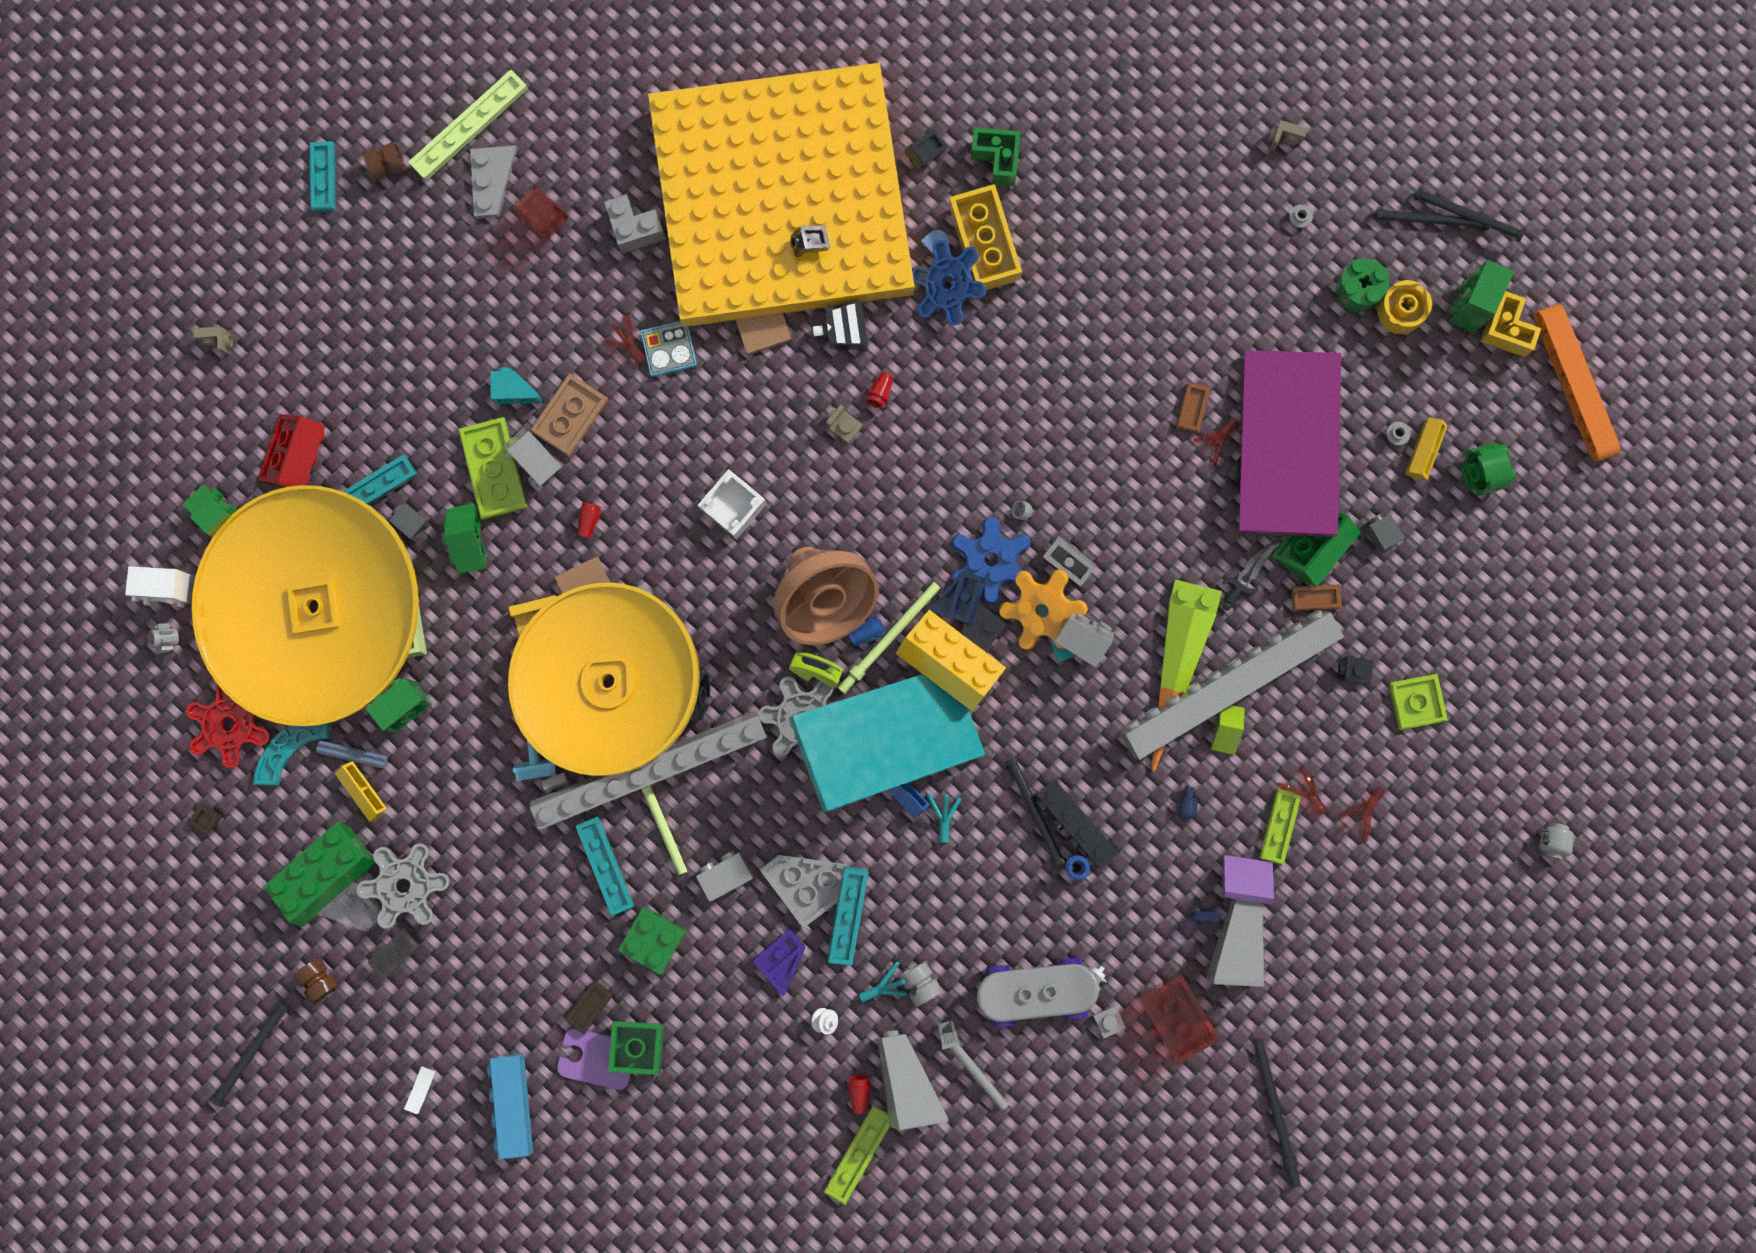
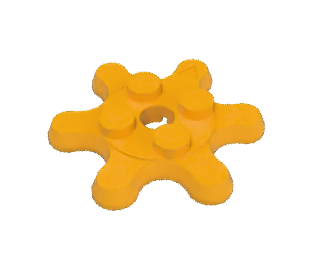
(1031, 596)

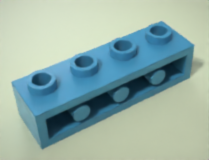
(510, 1105)

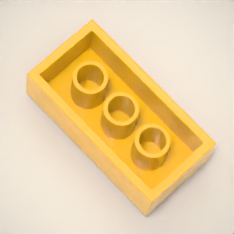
(984, 227)
(950, 660)

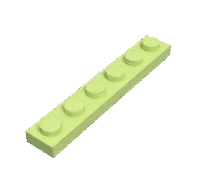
(468, 125)

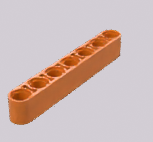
(1577, 383)

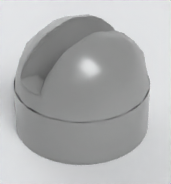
(1022, 510)

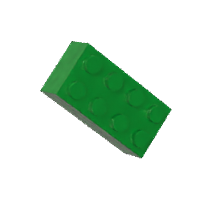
(319, 874)

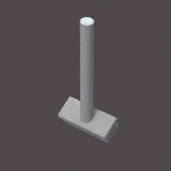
(949, 1039)

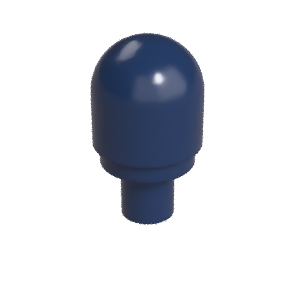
(1188, 804)

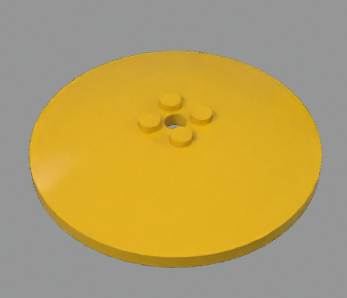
(561, 673)

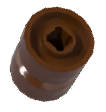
(376, 163)
(315, 981)

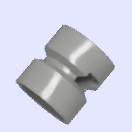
(920, 983)

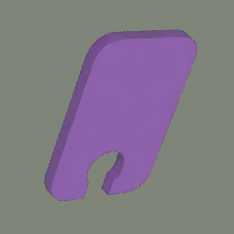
(594, 1063)

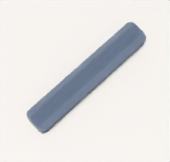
(351, 754)

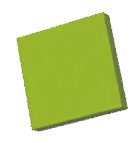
(1418, 701)

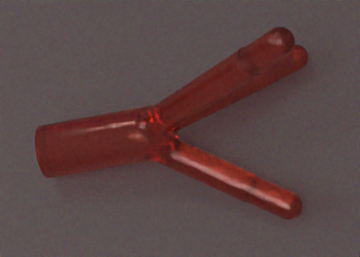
(628, 344)
(1220, 434)
(1311, 795)
(1367, 814)

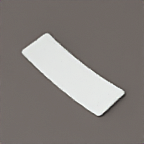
(419, 1090)

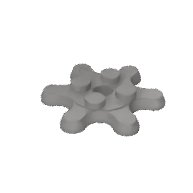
(793, 703)
(385, 885)

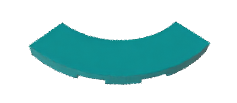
(282, 748)

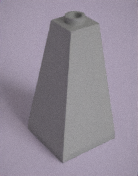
(1239, 949)
(907, 1087)

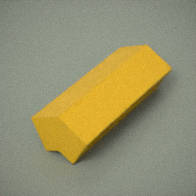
(1426, 448)
(358, 793)

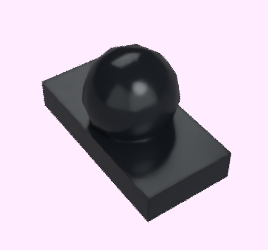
(925, 149)

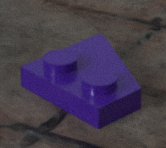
(780, 960)

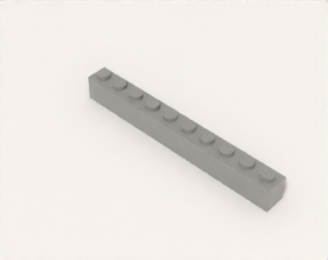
(1231, 684)
(678, 758)

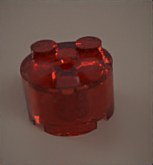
(541, 212)

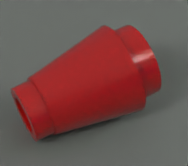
(879, 392)
(588, 519)
(859, 1092)

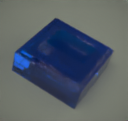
(1210, 916)

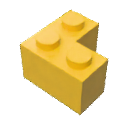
(1507, 331)

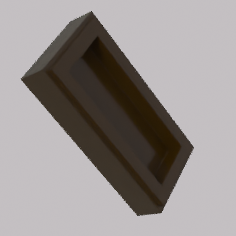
(589, 1007)

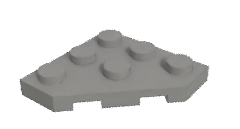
(804, 885)

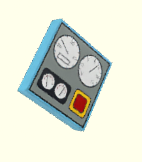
(668, 349)

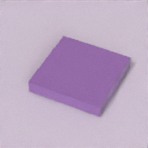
(1248, 879)

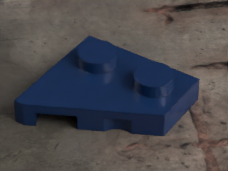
(960, 598)

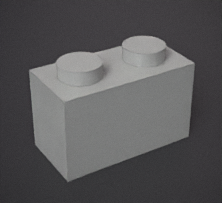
(1070, 560)
(724, 876)

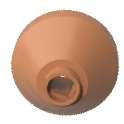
(824, 595)

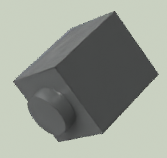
(409, 522)
(1384, 532)

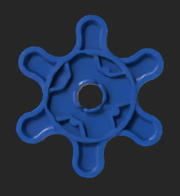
(935, 280)
(991, 543)

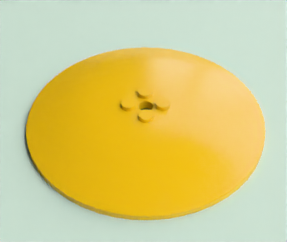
(257, 597)

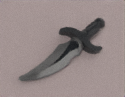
(1247, 575)

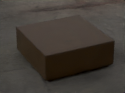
(205, 819)

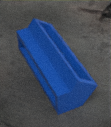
(909, 799)

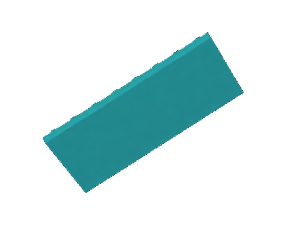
(883, 740)

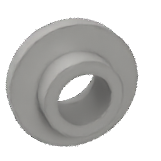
(1298, 222)
(1393, 438)

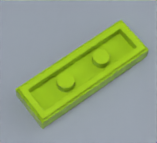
(1280, 826)

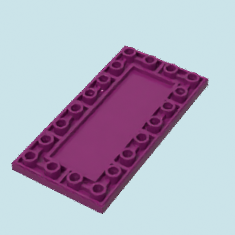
(1290, 443)

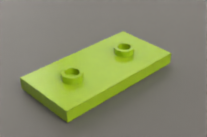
(492, 474)

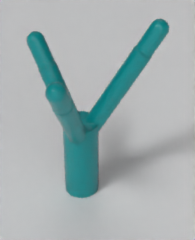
(945, 817)
(885, 990)

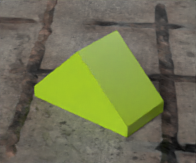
(1228, 730)

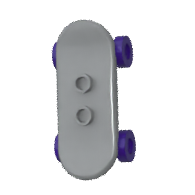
(1037, 992)

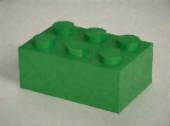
(1480, 296)

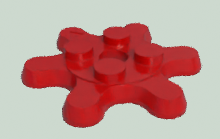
(215, 736)

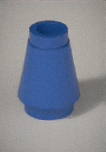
(868, 631)
(1084, 867)

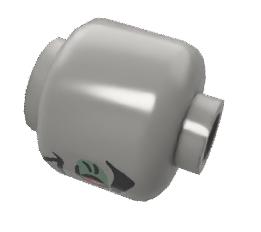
(1556, 841)

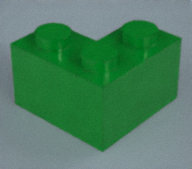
(1000, 148)
(209, 509)
(464, 539)

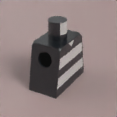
(844, 328)

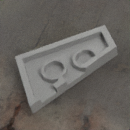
(489, 178)

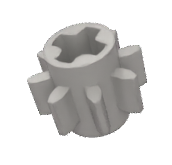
(163, 638)

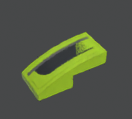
(810, 666)

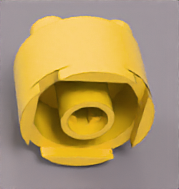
(1412, 297)

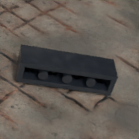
(1076, 824)

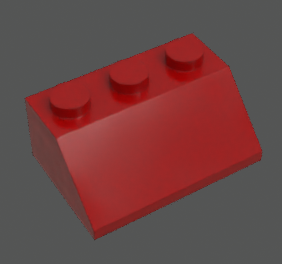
(291, 451)

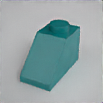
(510, 388)

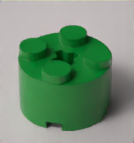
(1365, 272)
(1487, 468)

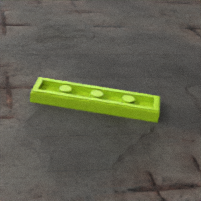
(858, 1155)

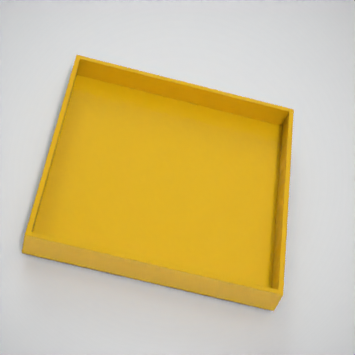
(758, 163)

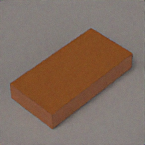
(1193, 408)
(1316, 598)

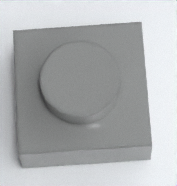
(556, 783)
(1109, 1021)

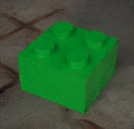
(399, 705)
(653, 940)
(636, 1047)

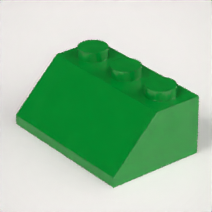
(1314, 556)

